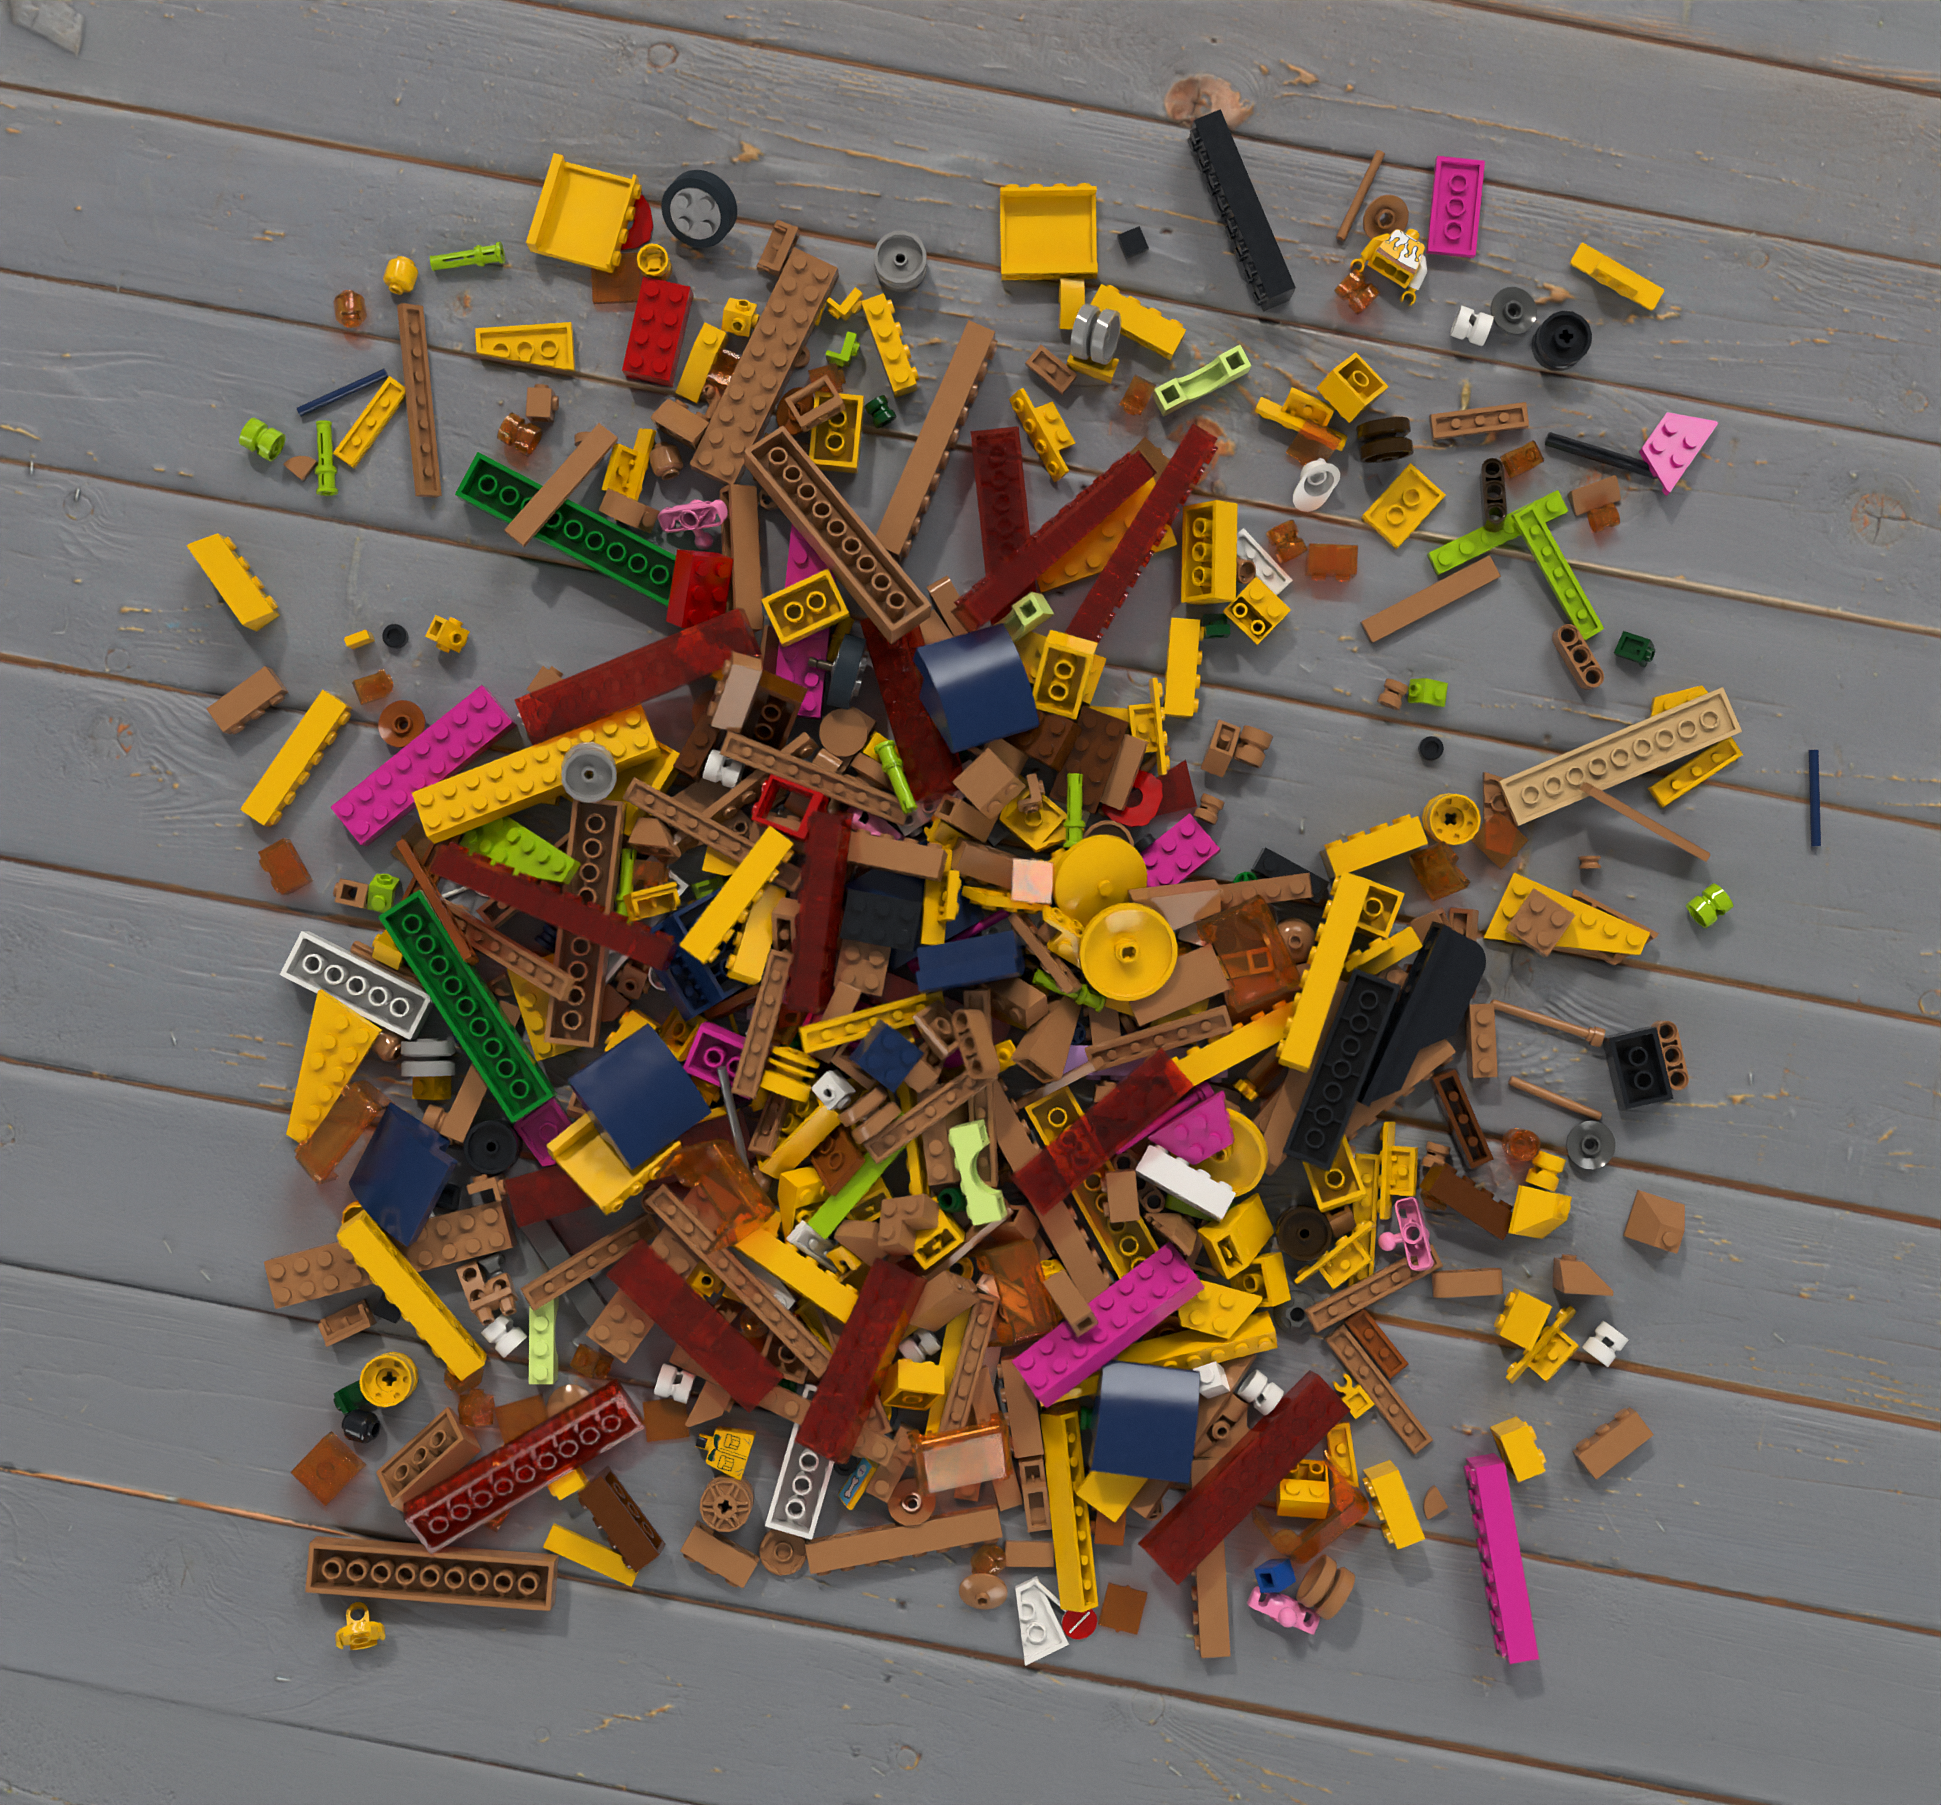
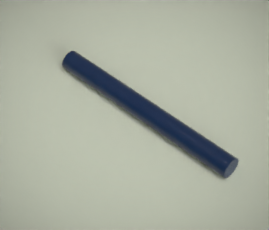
(342, 392)
(1814, 787)

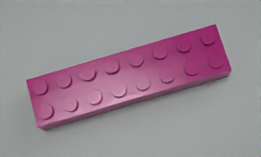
(794, 659)
(426, 760)
(1123, 1314)
(1501, 1558)

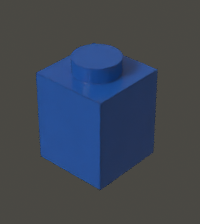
(1275, 1575)

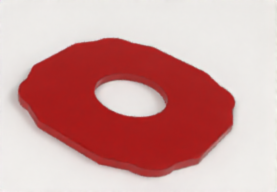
(642, 227)
(1146, 810)

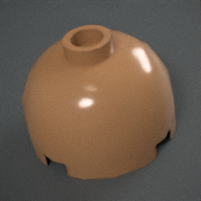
(1298, 938)

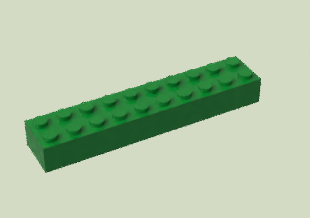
(572, 530)
(468, 1007)

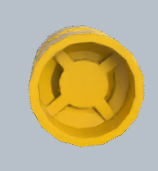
(654, 262)
(1545, 1171)

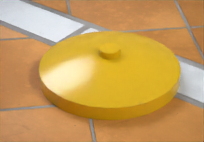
(1096, 876)
(1127, 951)
(1242, 1161)

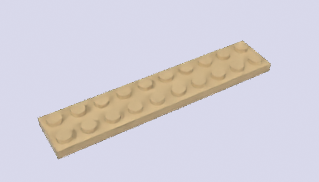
(1620, 756)

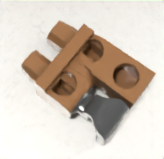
(488, 1296)

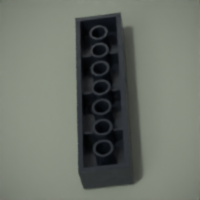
(1241, 211)
(1341, 1070)

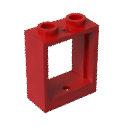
(769, 791)

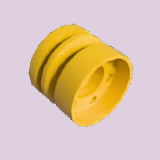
(1464, 818)
(789, 1073)
(379, 1389)

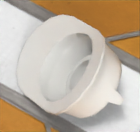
(1315, 485)

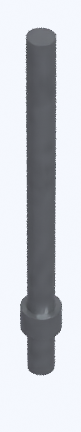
(732, 1114)

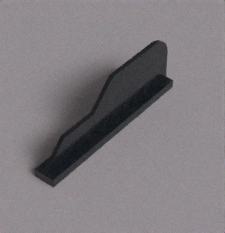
(1426, 1007)

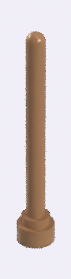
(1592, 1035)

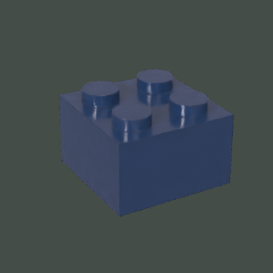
(886, 1055)

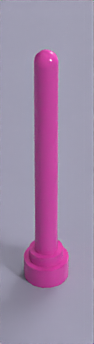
(967, 933)
(1201, 1093)

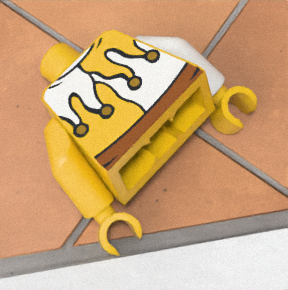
(1397, 258)

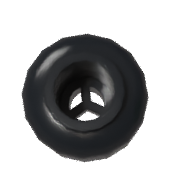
(361, 1426)

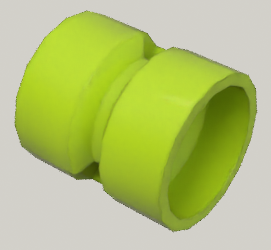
(258, 437)
(1712, 903)

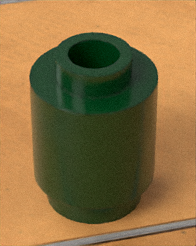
(952, 1200)

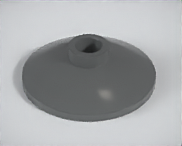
(1520, 304)
(1602, 1145)

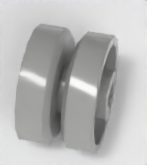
(896, 247)
(1095, 334)
(583, 758)
(428, 1057)

